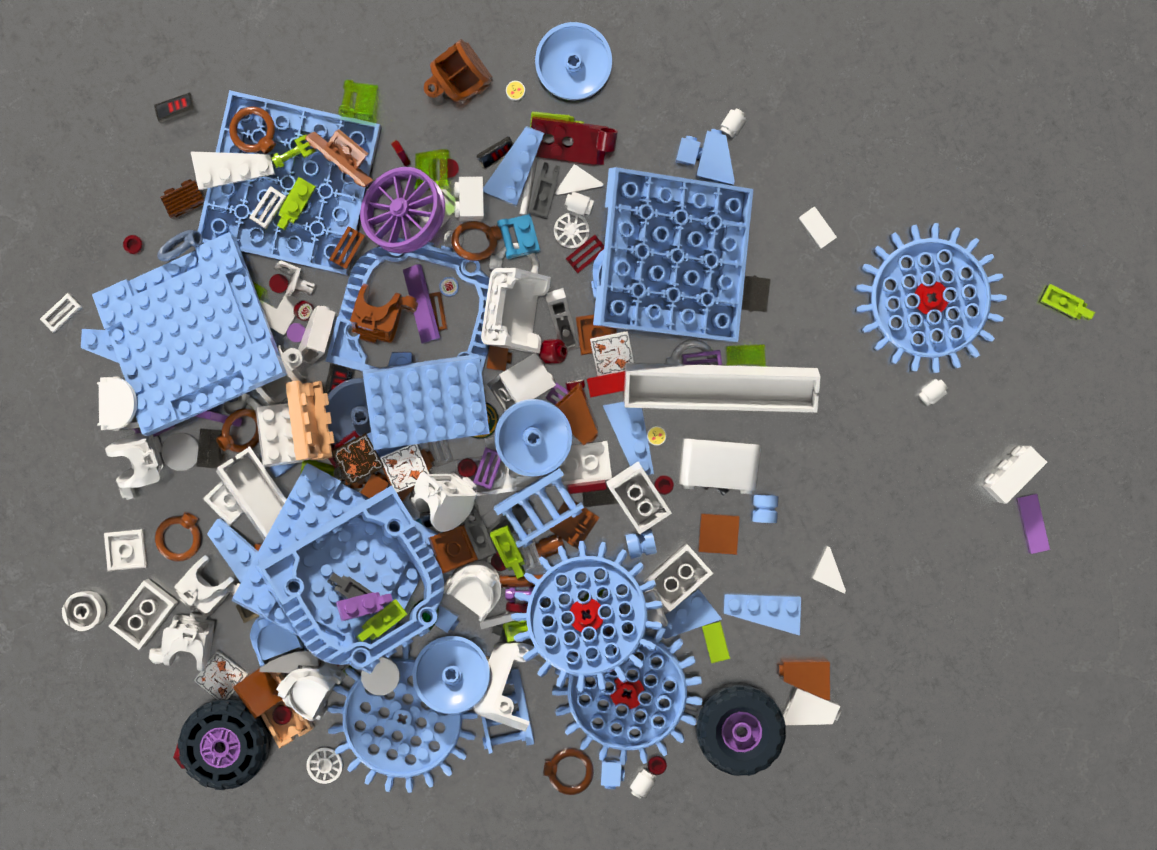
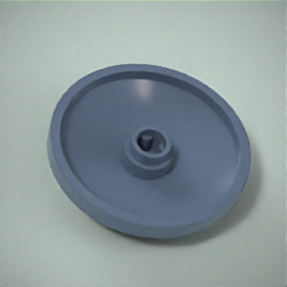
(348, 409)

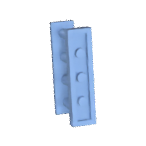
(538, 488)
(516, 697)

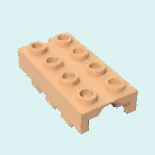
(309, 420)
(284, 733)

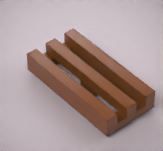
(340, 244)
(432, 295)

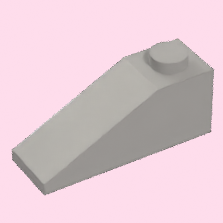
(562, 318)

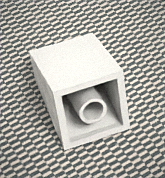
(522, 382)

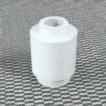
(733, 123)
(579, 203)
(933, 392)
(643, 783)

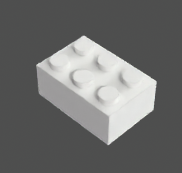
(470, 199)
(275, 435)
(1014, 473)
(638, 497)
(679, 577)
(143, 614)

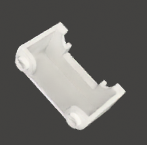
(512, 309)
(719, 465)

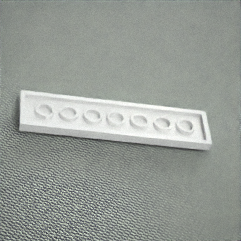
(584, 464)

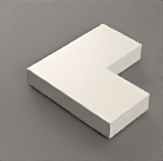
(283, 316)

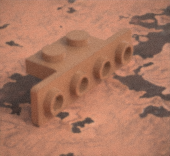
(343, 153)

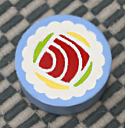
(449, 286)

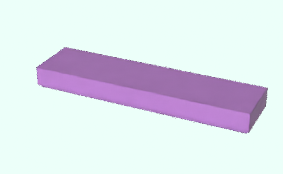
(424, 314)

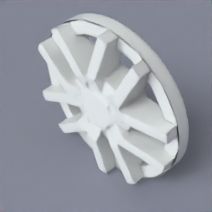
(571, 230)
(324, 765)

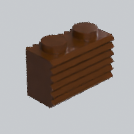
(183, 199)

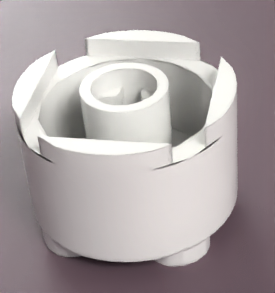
(84, 621)

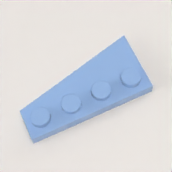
(631, 434)

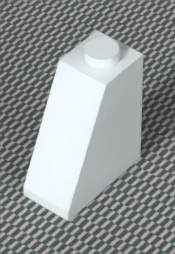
(316, 334)
(810, 709)

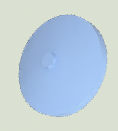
(573, 61)
(533, 437)
(451, 675)

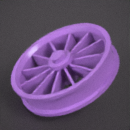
(402, 210)

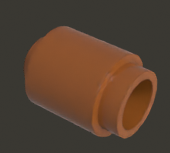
(549, 546)

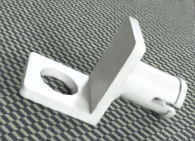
(295, 282)

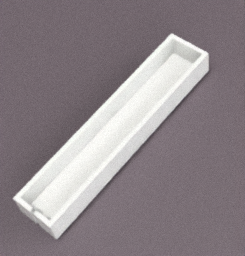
(721, 387)
(253, 490)

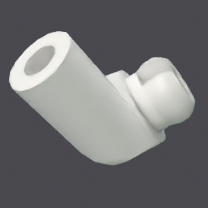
(230, 407)

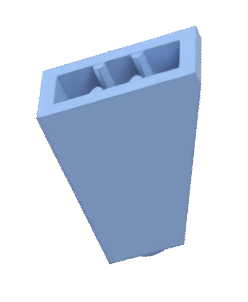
(715, 159)

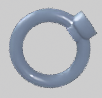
(191, 238)

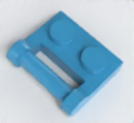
(524, 234)

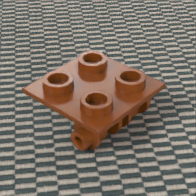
(576, 528)

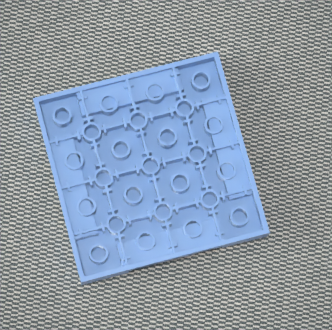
(329, 210)
(673, 255)
(190, 334)
(355, 552)

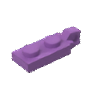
(362, 605)

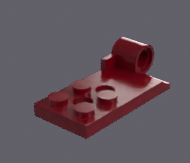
(588, 145)

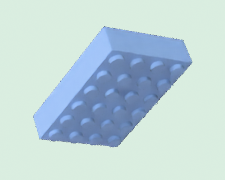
(426, 401)

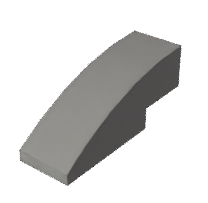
(291, 662)

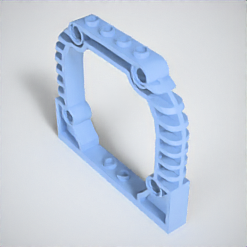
(349, 351)
(383, 510)

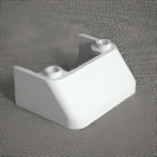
(493, 704)

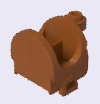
(458, 73)
(382, 321)

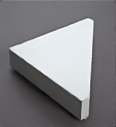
(577, 181)
(828, 572)

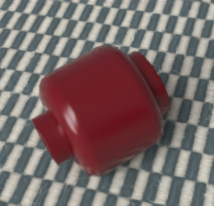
(553, 351)

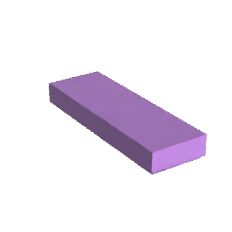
(1033, 523)

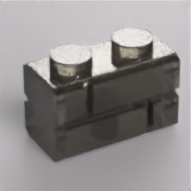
(209, 452)

